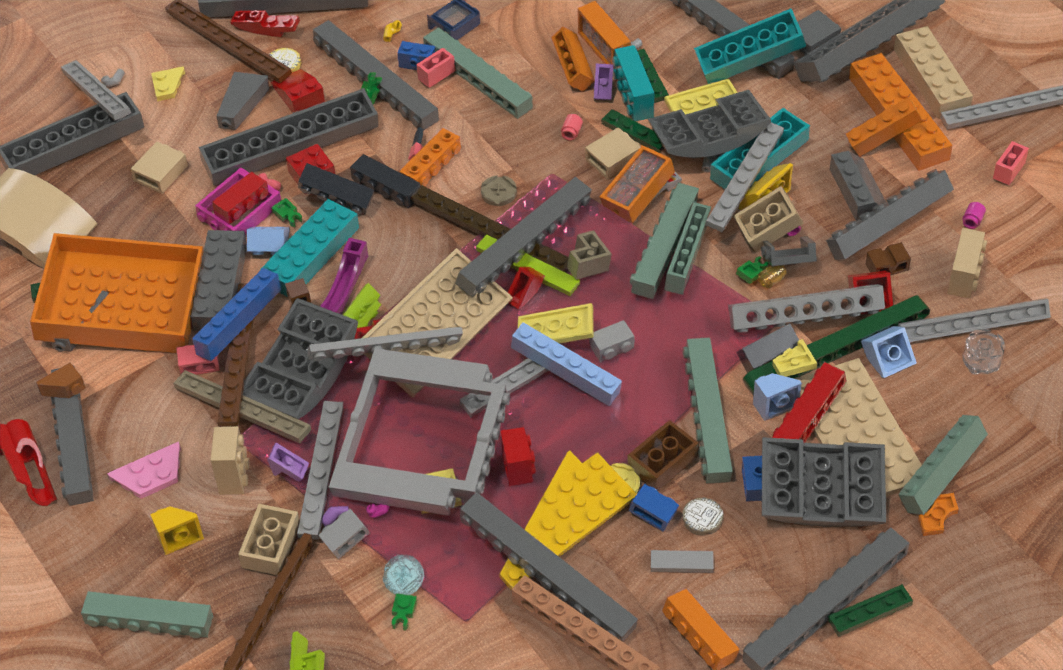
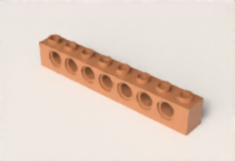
(577, 628)

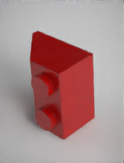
(865, 279)

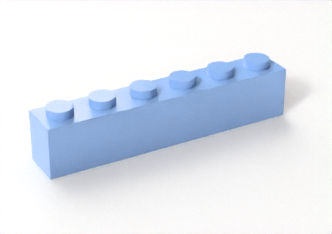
(566, 364)

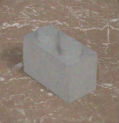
(612, 341)
(344, 533)

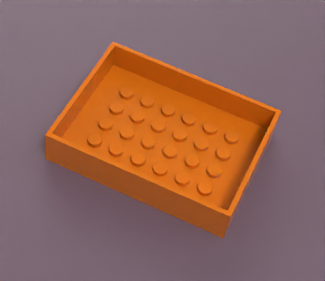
(146, 301)

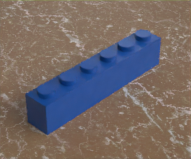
(236, 314)

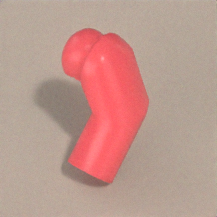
(271, 182)

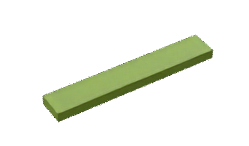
(553, 277)

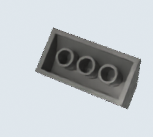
(855, 183)

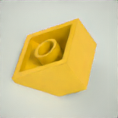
(176, 528)

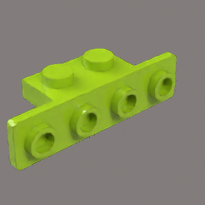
(364, 306)
(300, 658)

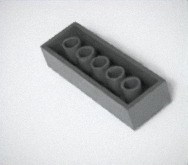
(218, 274)

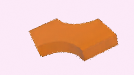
(933, 520)

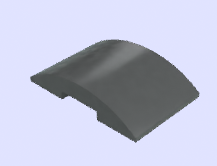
(714, 129)
(286, 375)
(823, 483)

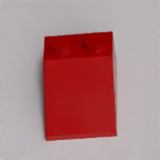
(299, 91)

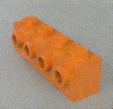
(572, 59)
(883, 126)
(432, 157)
(700, 630)

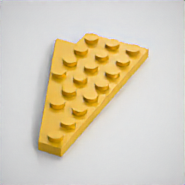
(573, 507)

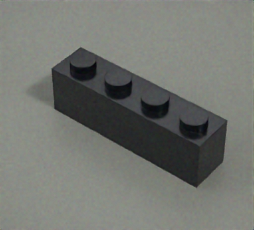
(384, 180)
(336, 188)

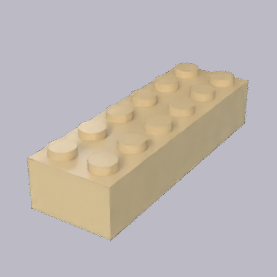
(932, 71)

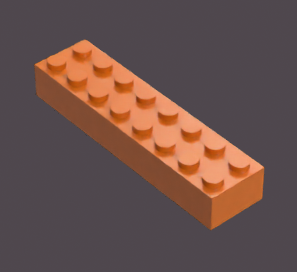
(884, 88)

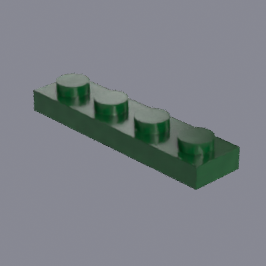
(656, 83)
(635, 130)
(870, 610)

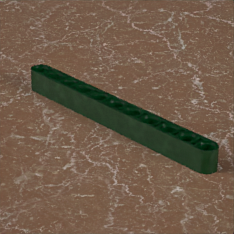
(849, 338)

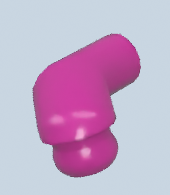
(376, 511)

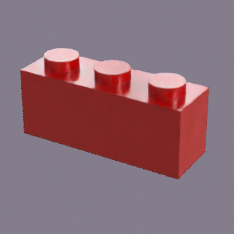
(240, 198)

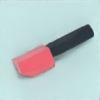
(416, 146)

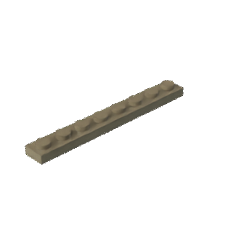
(250, 409)

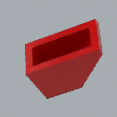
(525, 286)

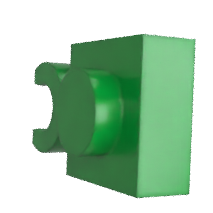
(370, 86)
(286, 210)
(750, 271)
(403, 608)

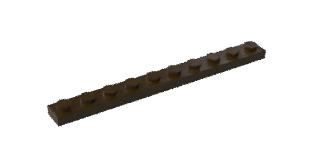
(480, 224)

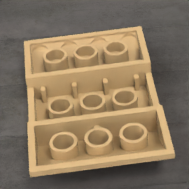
(35, 211)

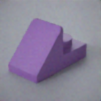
(603, 81)
(285, 461)

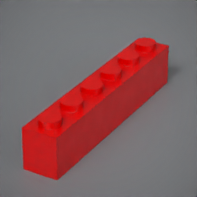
(812, 404)

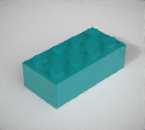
(633, 83)

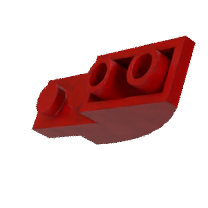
(260, 23)

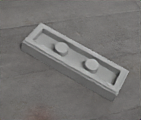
(682, 561)

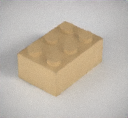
(768, 218)
(966, 263)
(229, 460)
(269, 539)

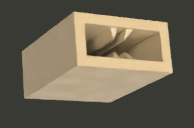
(611, 152)
(159, 167)

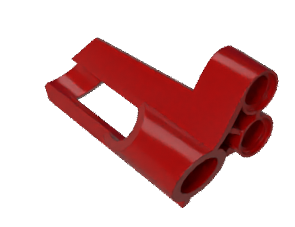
(20, 447)

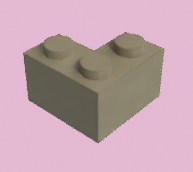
(589, 256)

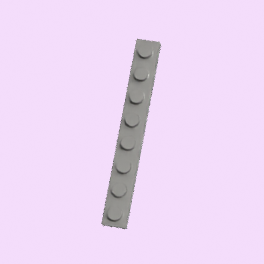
(96, 90)
(1002, 107)
(744, 177)
(977, 319)
(390, 342)
(321, 469)

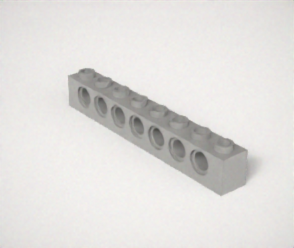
(873, 294)

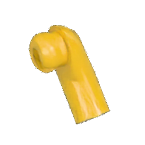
(391, 29)

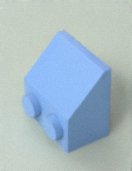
(266, 239)
(889, 351)
(775, 395)

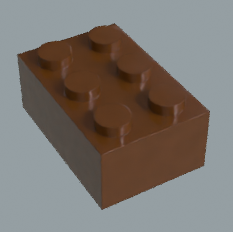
(663, 455)

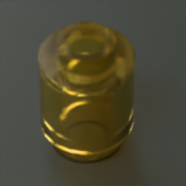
(772, 275)

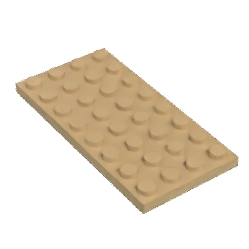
(441, 305)
(863, 417)

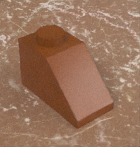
(61, 383)

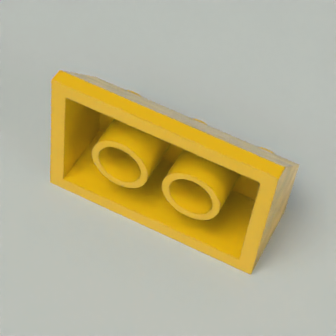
(771, 180)

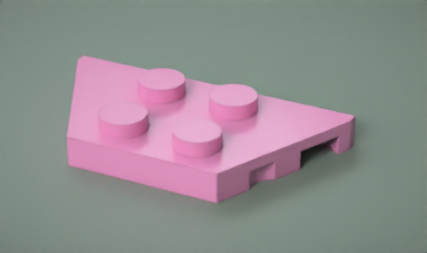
(150, 472)

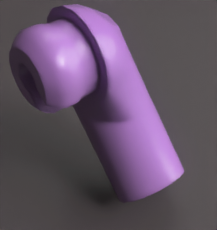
(332, 514)

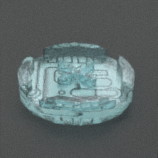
(403, 575)

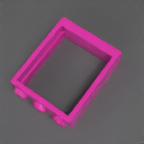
(205, 206)

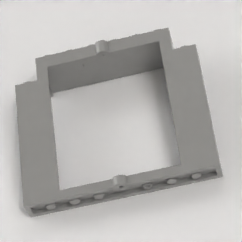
(409, 488)

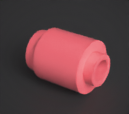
(571, 127)

